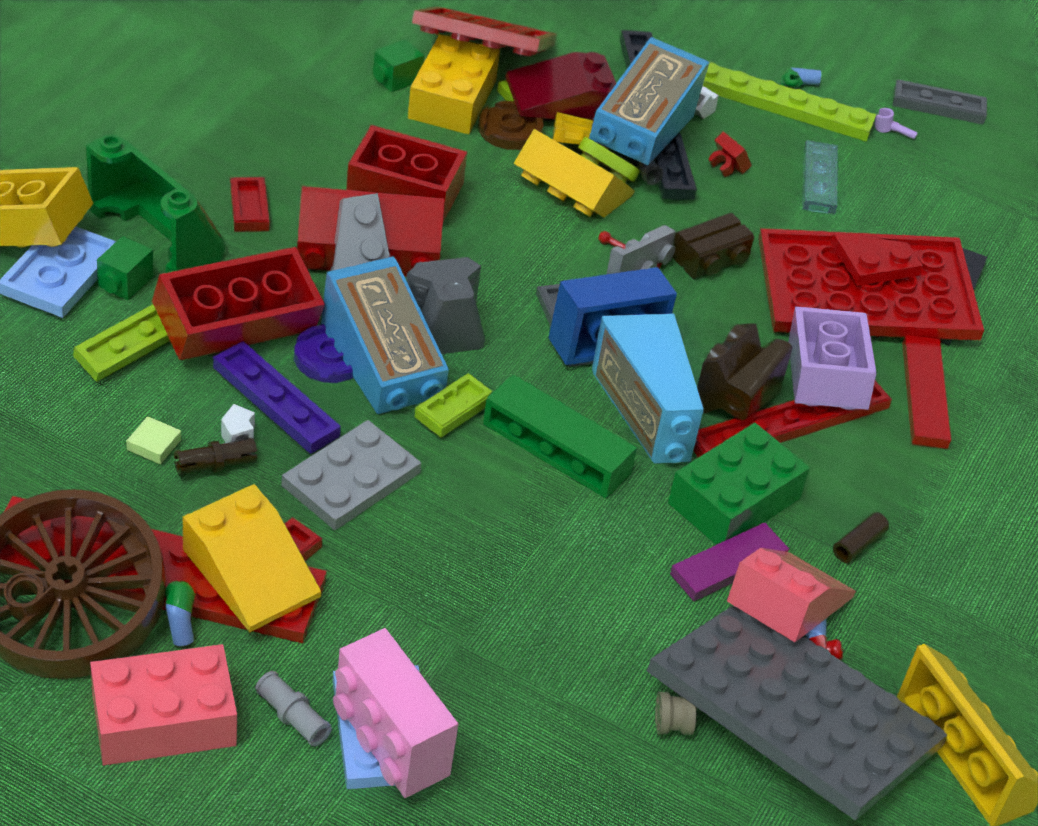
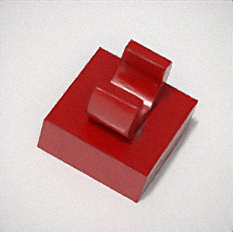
(730, 153)

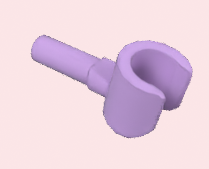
(885, 123)

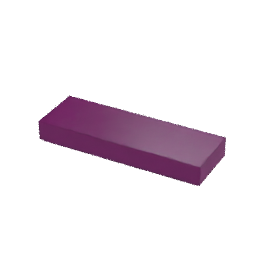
(718, 565)

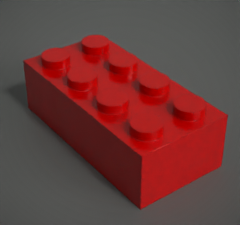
(236, 302)

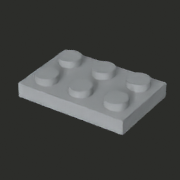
(351, 474)

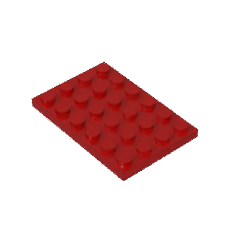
(808, 273)

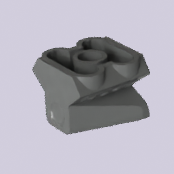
(448, 300)

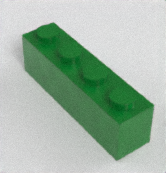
(559, 436)

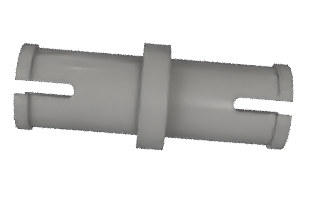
(293, 708)

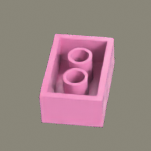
(395, 713)

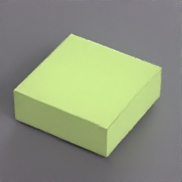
(153, 440)

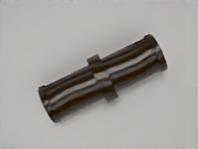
(215, 456)

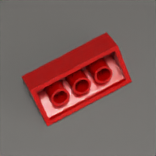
(409, 223)

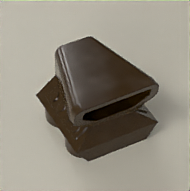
(742, 373)

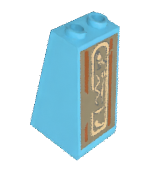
(650, 382)

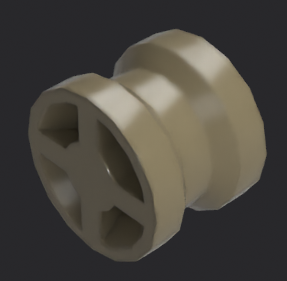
(674, 714)

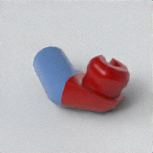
(819, 637)

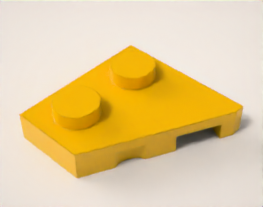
(571, 129)

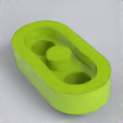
(599, 154)

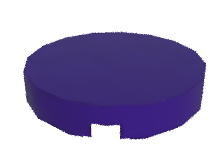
(319, 358)

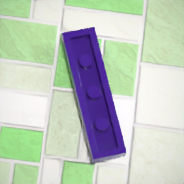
(277, 397)

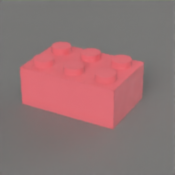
(163, 704)

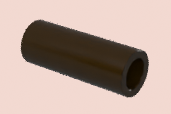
(861, 537)

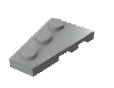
(359, 232)
(652, 249)

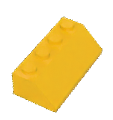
(976, 745)

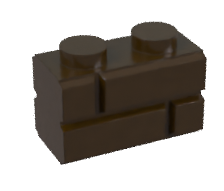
(712, 245)

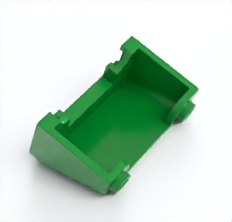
(133, 185)

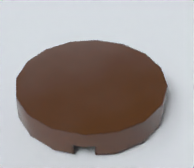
(505, 127)

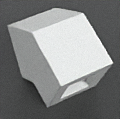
(706, 103)
(237, 424)

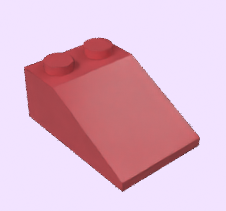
(786, 592)

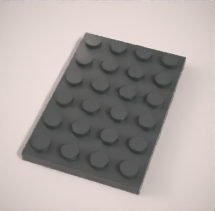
(800, 708)

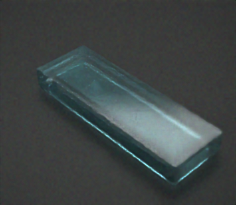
(820, 177)

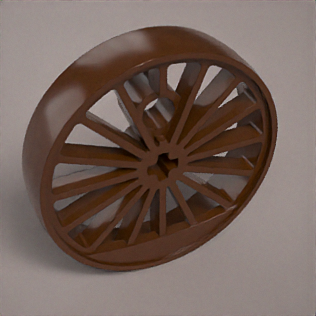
(86, 584)

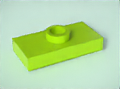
(453, 405)

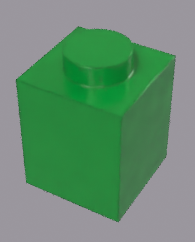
(397, 65)
(125, 268)

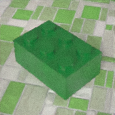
(738, 484)

